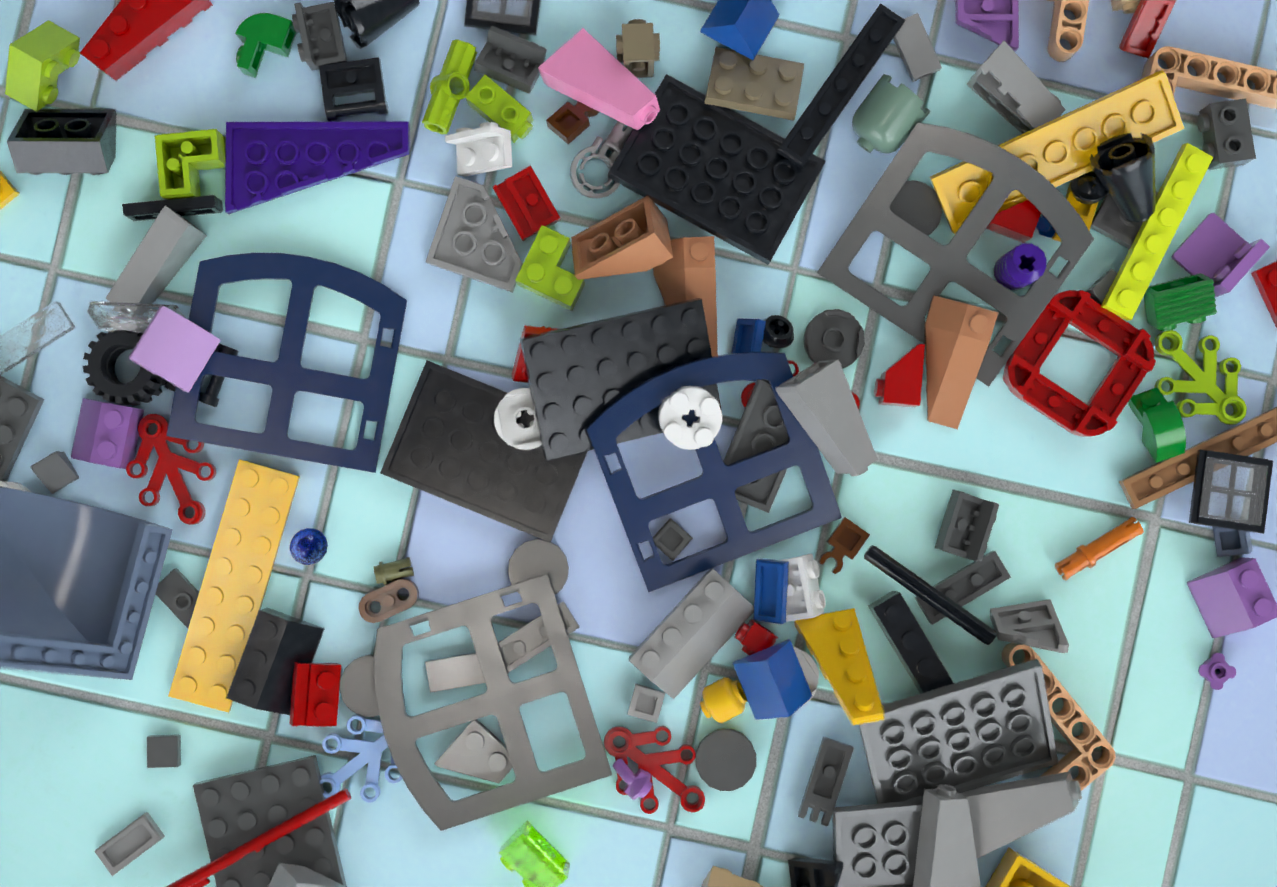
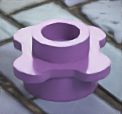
(1208, 668)

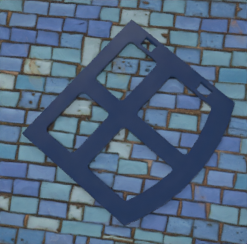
(286, 374)
(717, 479)

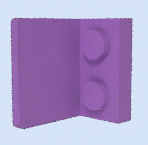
(1218, 254)

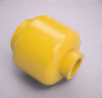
(723, 700)

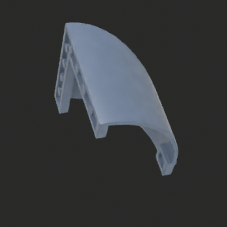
(75, 585)

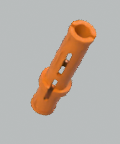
(1088, 555)

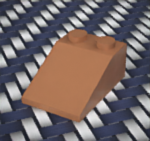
(623, 242)

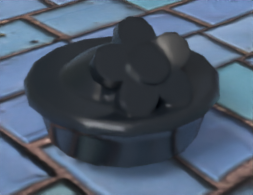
(1088, 188)
(778, 332)

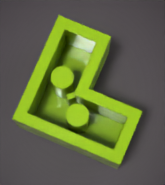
(36, 63)
(182, 156)
(543, 273)

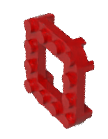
(1106, 328)

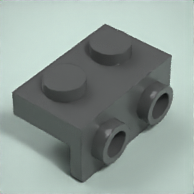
(319, 34)
(510, 59)
(967, 526)

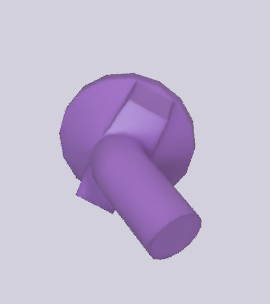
(637, 784)

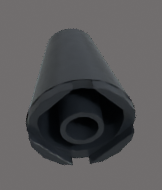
(371, 17)
(1128, 174)

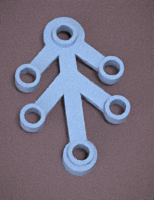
(369, 752)

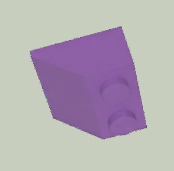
(106, 433)
(1233, 597)

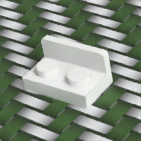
(481, 149)
(803, 591)

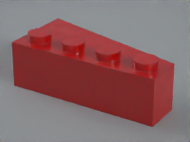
(135, 30)

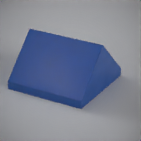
(741, 24)
(773, 681)

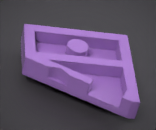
(990, 19)

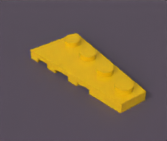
(843, 660)

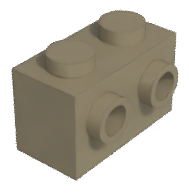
(638, 47)

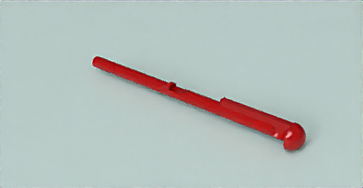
(200, 876)

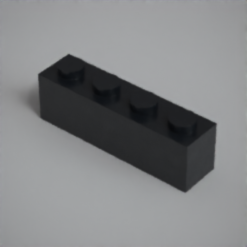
(909, 642)

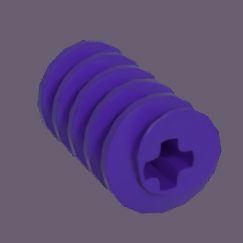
(1031, 263)

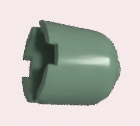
(887, 116)

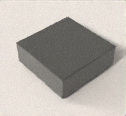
(671, 539)
(163, 751)

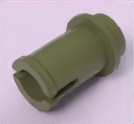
(393, 570)

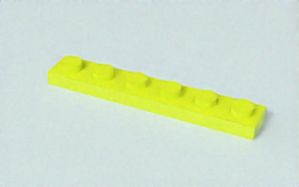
(1157, 232)

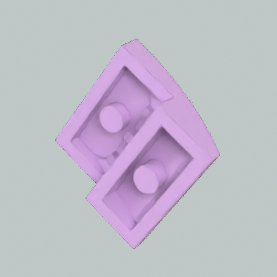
(174, 348)

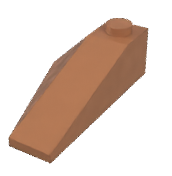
(691, 276)
(955, 350)

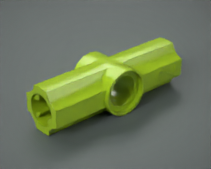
(445, 97)

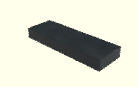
(183, 206)

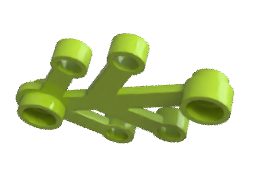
(1203, 380)

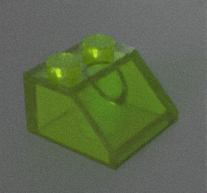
(534, 858)

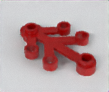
(168, 464)
(651, 763)

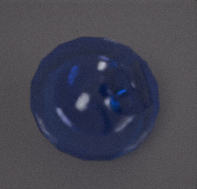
(308, 546)

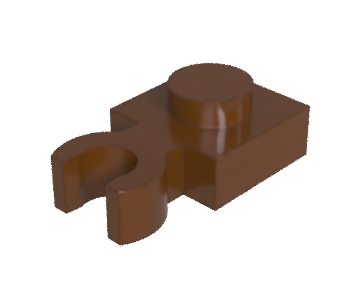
(570, 120)
(846, 541)

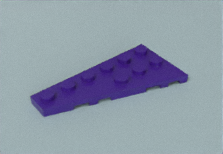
(288, 157)

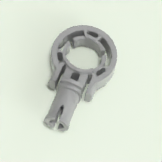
(614, 143)

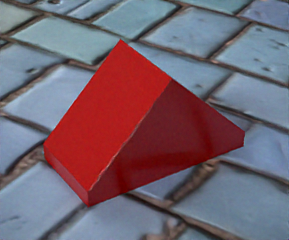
(1016, 222)

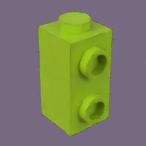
(500, 107)

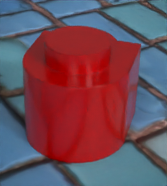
(754, 637)

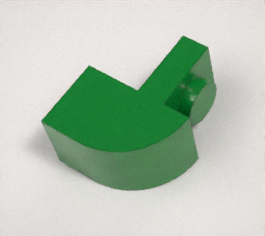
(259, 34)
(1162, 424)

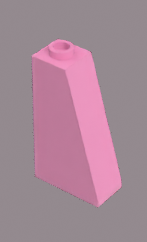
(597, 79)

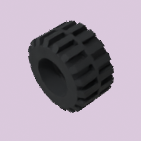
(102, 370)

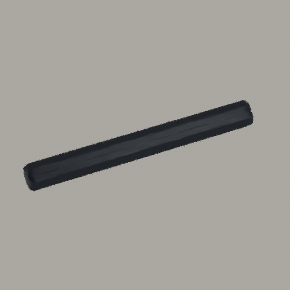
(930, 595)

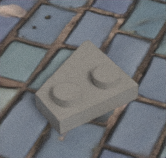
(1030, 625)
(477, 754)

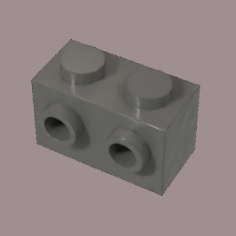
(1227, 133)

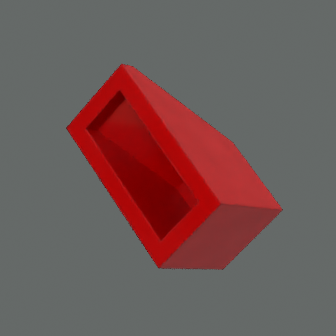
(903, 380)

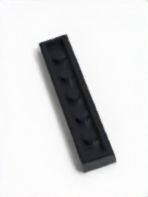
(841, 86)

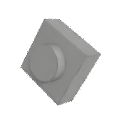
(646, 703)

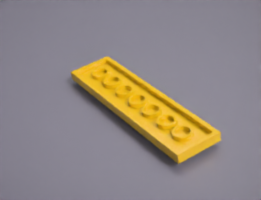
(1064, 145)
(233, 584)

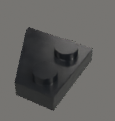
(814, 872)

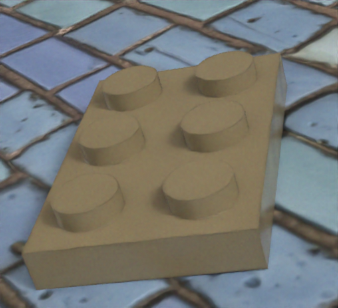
(754, 86)

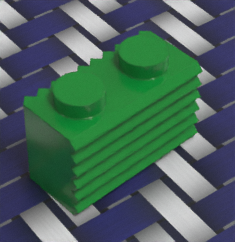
(1180, 301)

